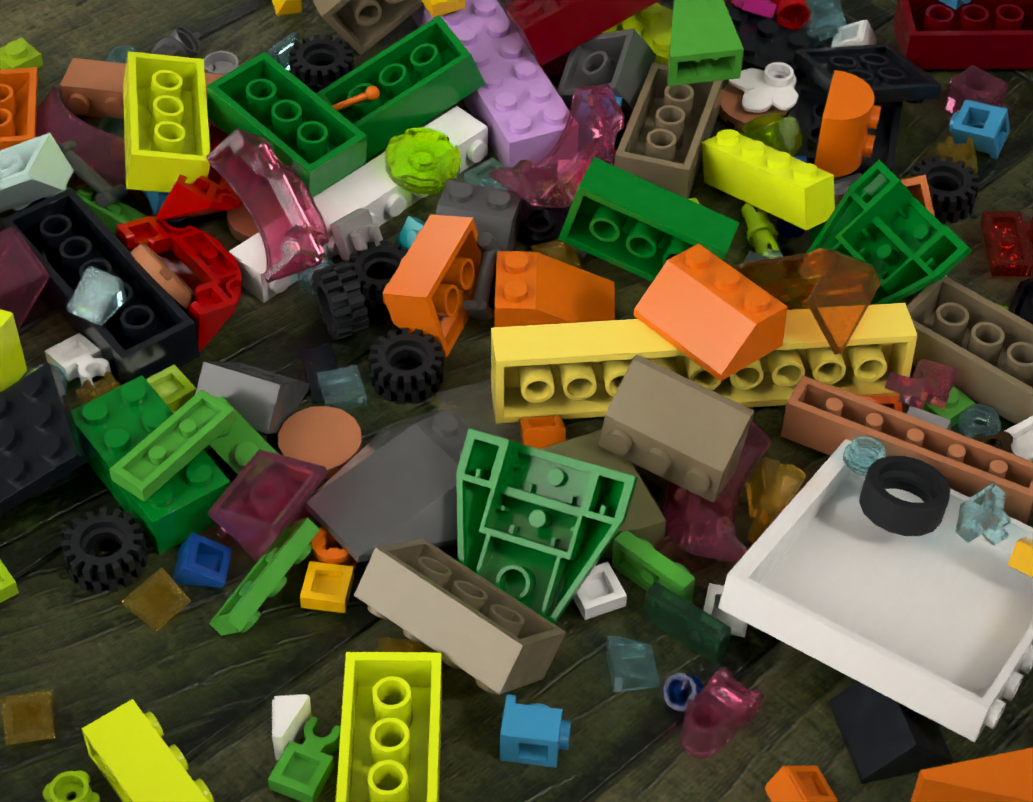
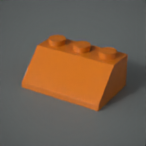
(18, 105)
(436, 280)
(712, 312)

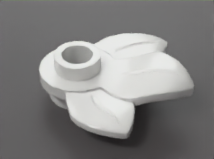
(767, 88)

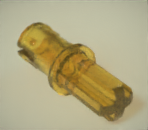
(779, 495)

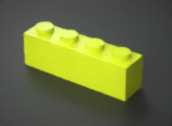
(768, 179)
(138, 761)

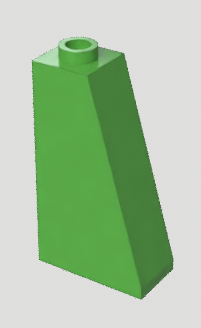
(703, 43)

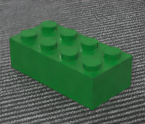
(415, 83)
(290, 117)
(639, 222)
(117, 424)

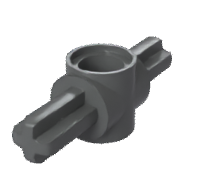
(179, 43)

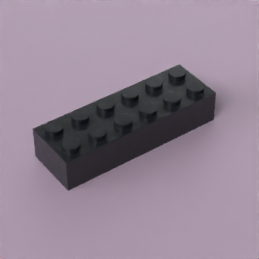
(147, 329)

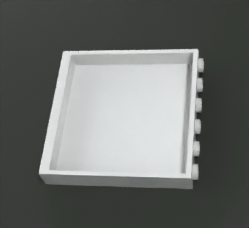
(903, 614)

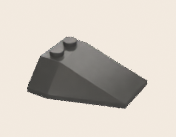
(396, 488)

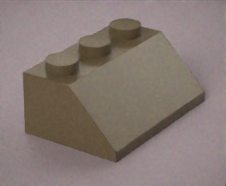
(676, 428)

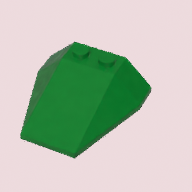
(892, 232)
(535, 518)

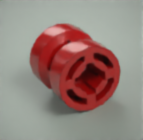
(792, 13)

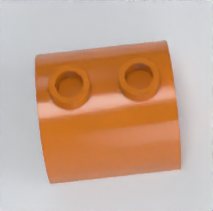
(846, 125)

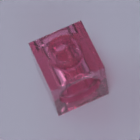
(975, 86)

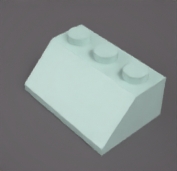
(32, 172)

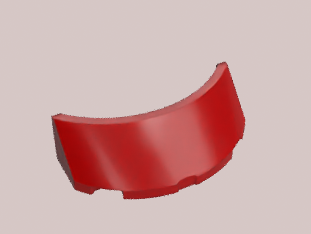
(205, 195)
(198, 262)

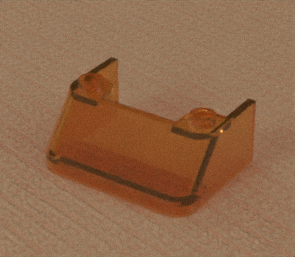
(826, 282)

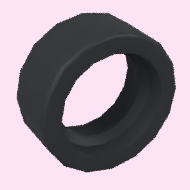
(897, 514)

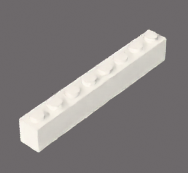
(366, 189)

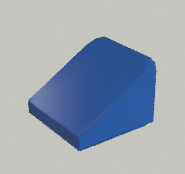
(202, 562)

